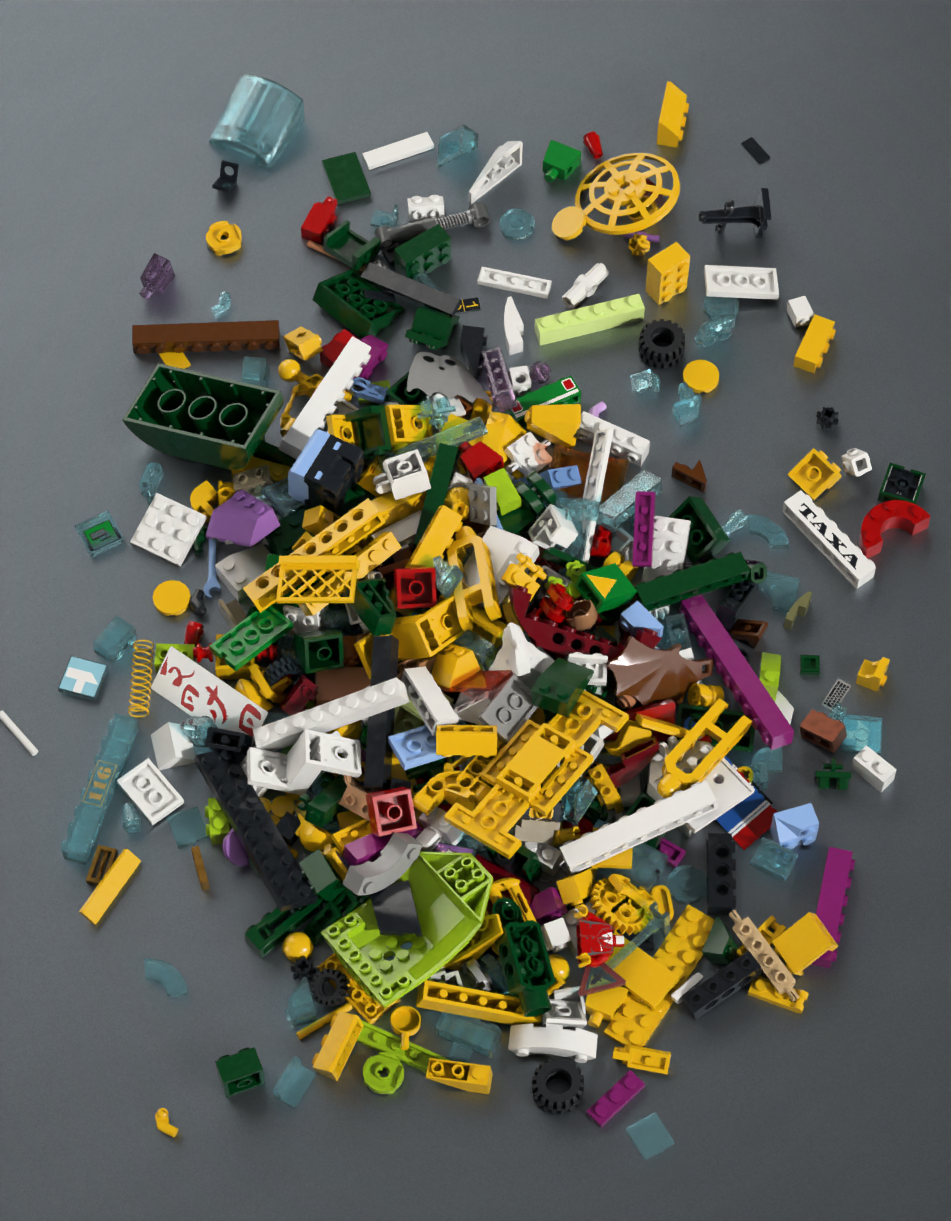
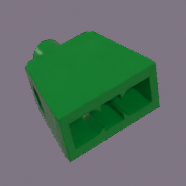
(560, 161)

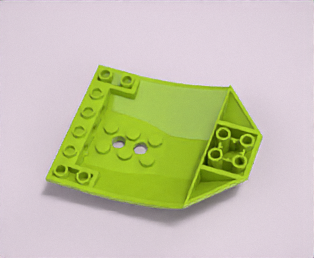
(450, 905)

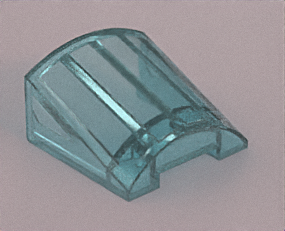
(259, 119)

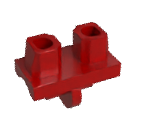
(601, 543)

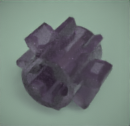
(539, 372)

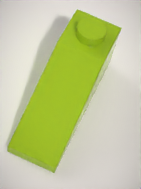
(770, 672)

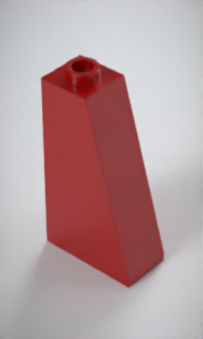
(660, 710)

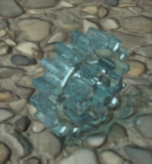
(495, 972)

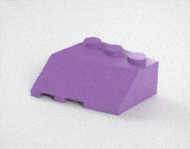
(242, 520)

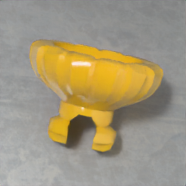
(457, 498)

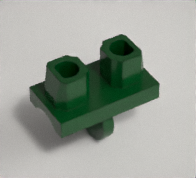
(842, 778)

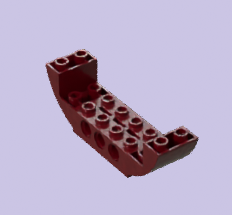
(543, 632)

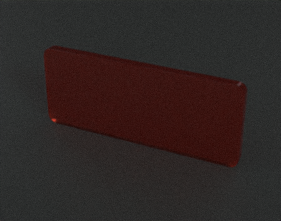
(481, 681)

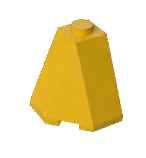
(555, 422)

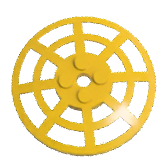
(630, 195)

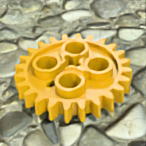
(627, 918)

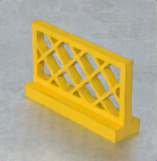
(321, 565)

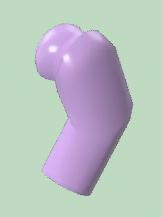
(598, 408)

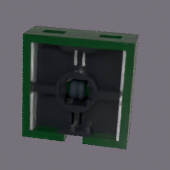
(901, 484)

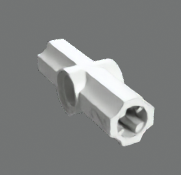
(585, 285)

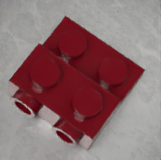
(298, 696)

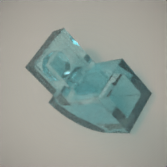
(688, 408)
(766, 762)

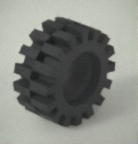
(318, 987)

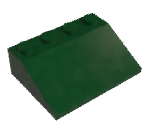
(346, 302)

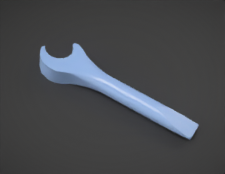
(212, 583)

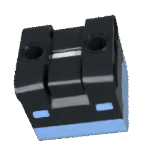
(325, 471)

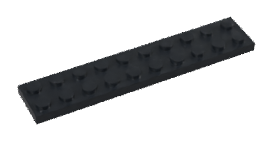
(255, 829)

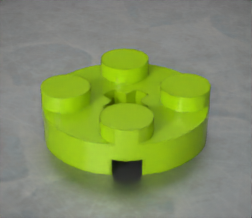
(385, 1084)

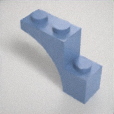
(558, 477)

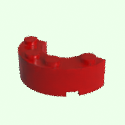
(890, 515)

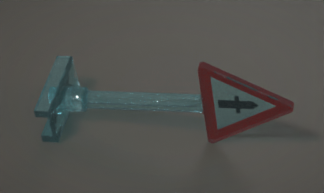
(604, 976)

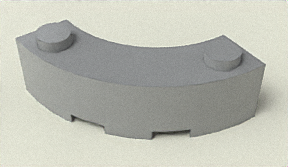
(385, 870)

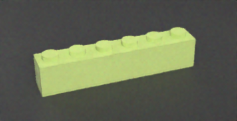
(589, 319)

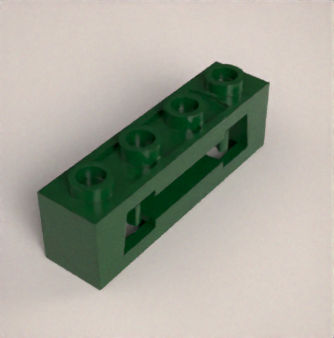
(259, 936)

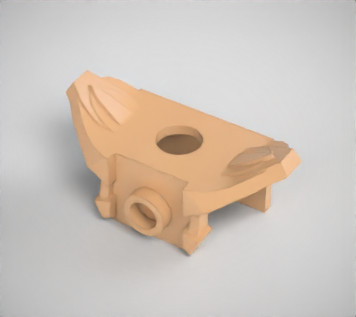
(355, 798)

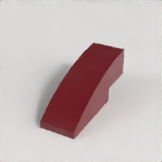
(633, 762)

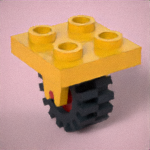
(275, 678)

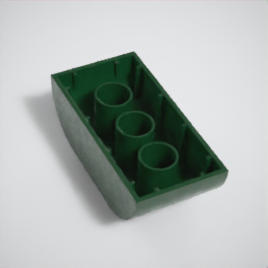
(202, 416)

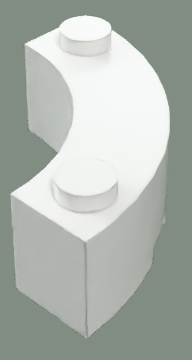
(553, 1040)

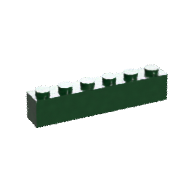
(692, 581)

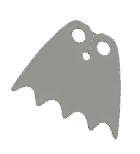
(450, 382)

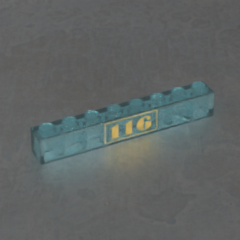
(100, 789)

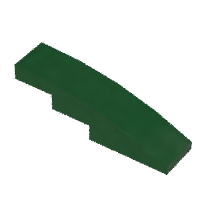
(333, 912)

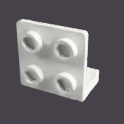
(304, 623)

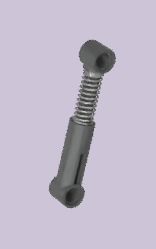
(476, 214)

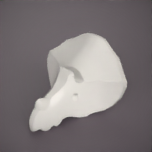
(520, 657)

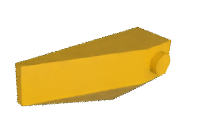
(502, 432)

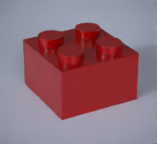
(415, 587)
(391, 811)

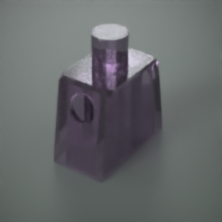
(156, 276)

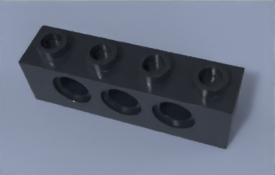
(720, 844)
(722, 985)

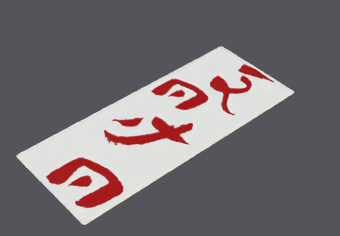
(204, 694)

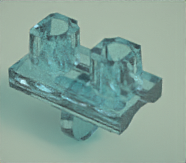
(443, 408)

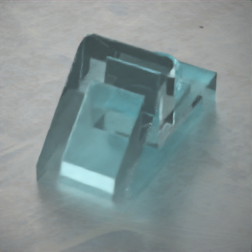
(446, 576)

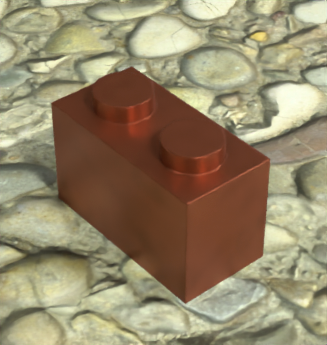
(823, 731)

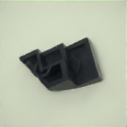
(396, 910)

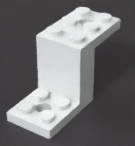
(304, 762)

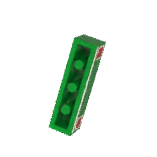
(558, 393)

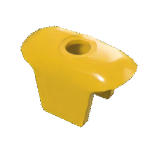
(629, 736)

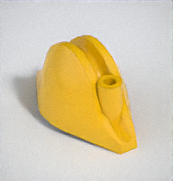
(312, 836)

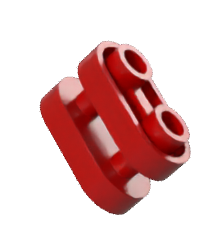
(557, 601)

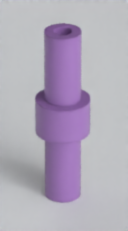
(650, 237)

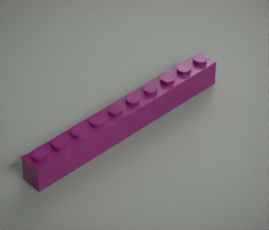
(737, 673)

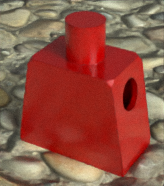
(480, 460)

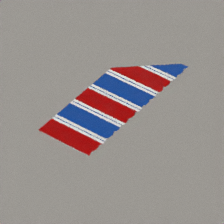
(749, 817)

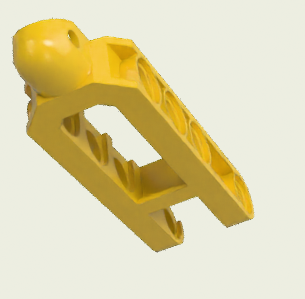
(482, 592)
(676, 779)

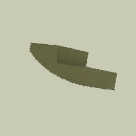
(799, 608)

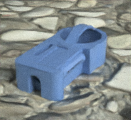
(371, 392)

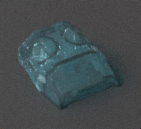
(715, 327)

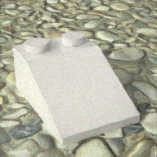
(241, 569)

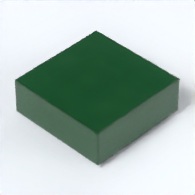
(810, 665)

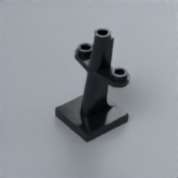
(755, 214)

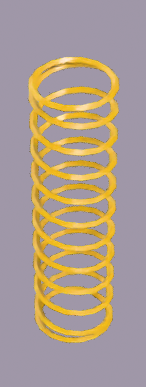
(141, 677)

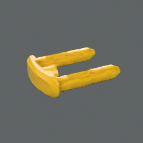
(512, 885)

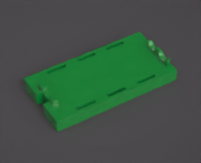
(251, 637)

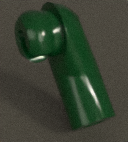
(197, 545)

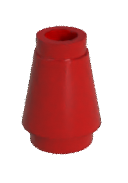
(593, 144)
(193, 633)

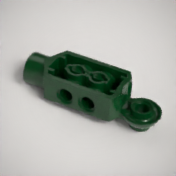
(524, 959)

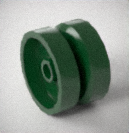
(536, 494)

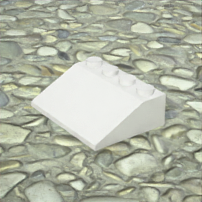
(503, 551)

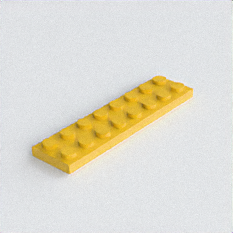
(680, 954)

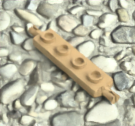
(764, 954)

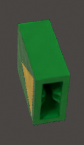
(606, 587)

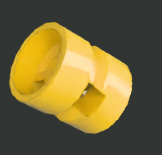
(625, 566)
(704, 695)

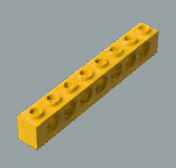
(329, 542)

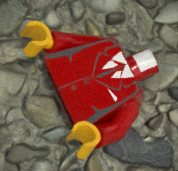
(594, 939)

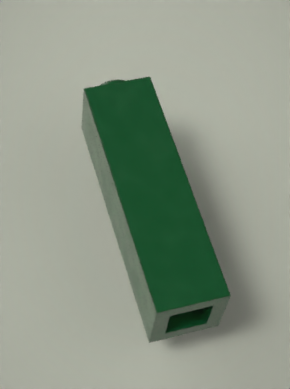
(326, 803)

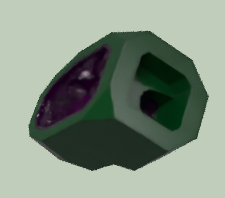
(757, 572)

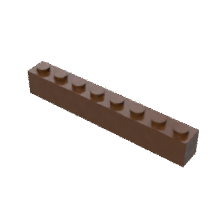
(206, 336)

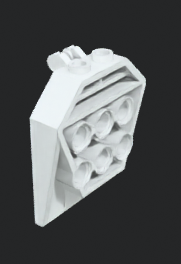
(728, 793)

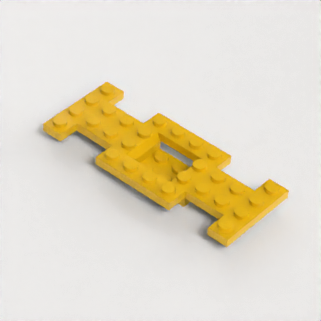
(524, 766)

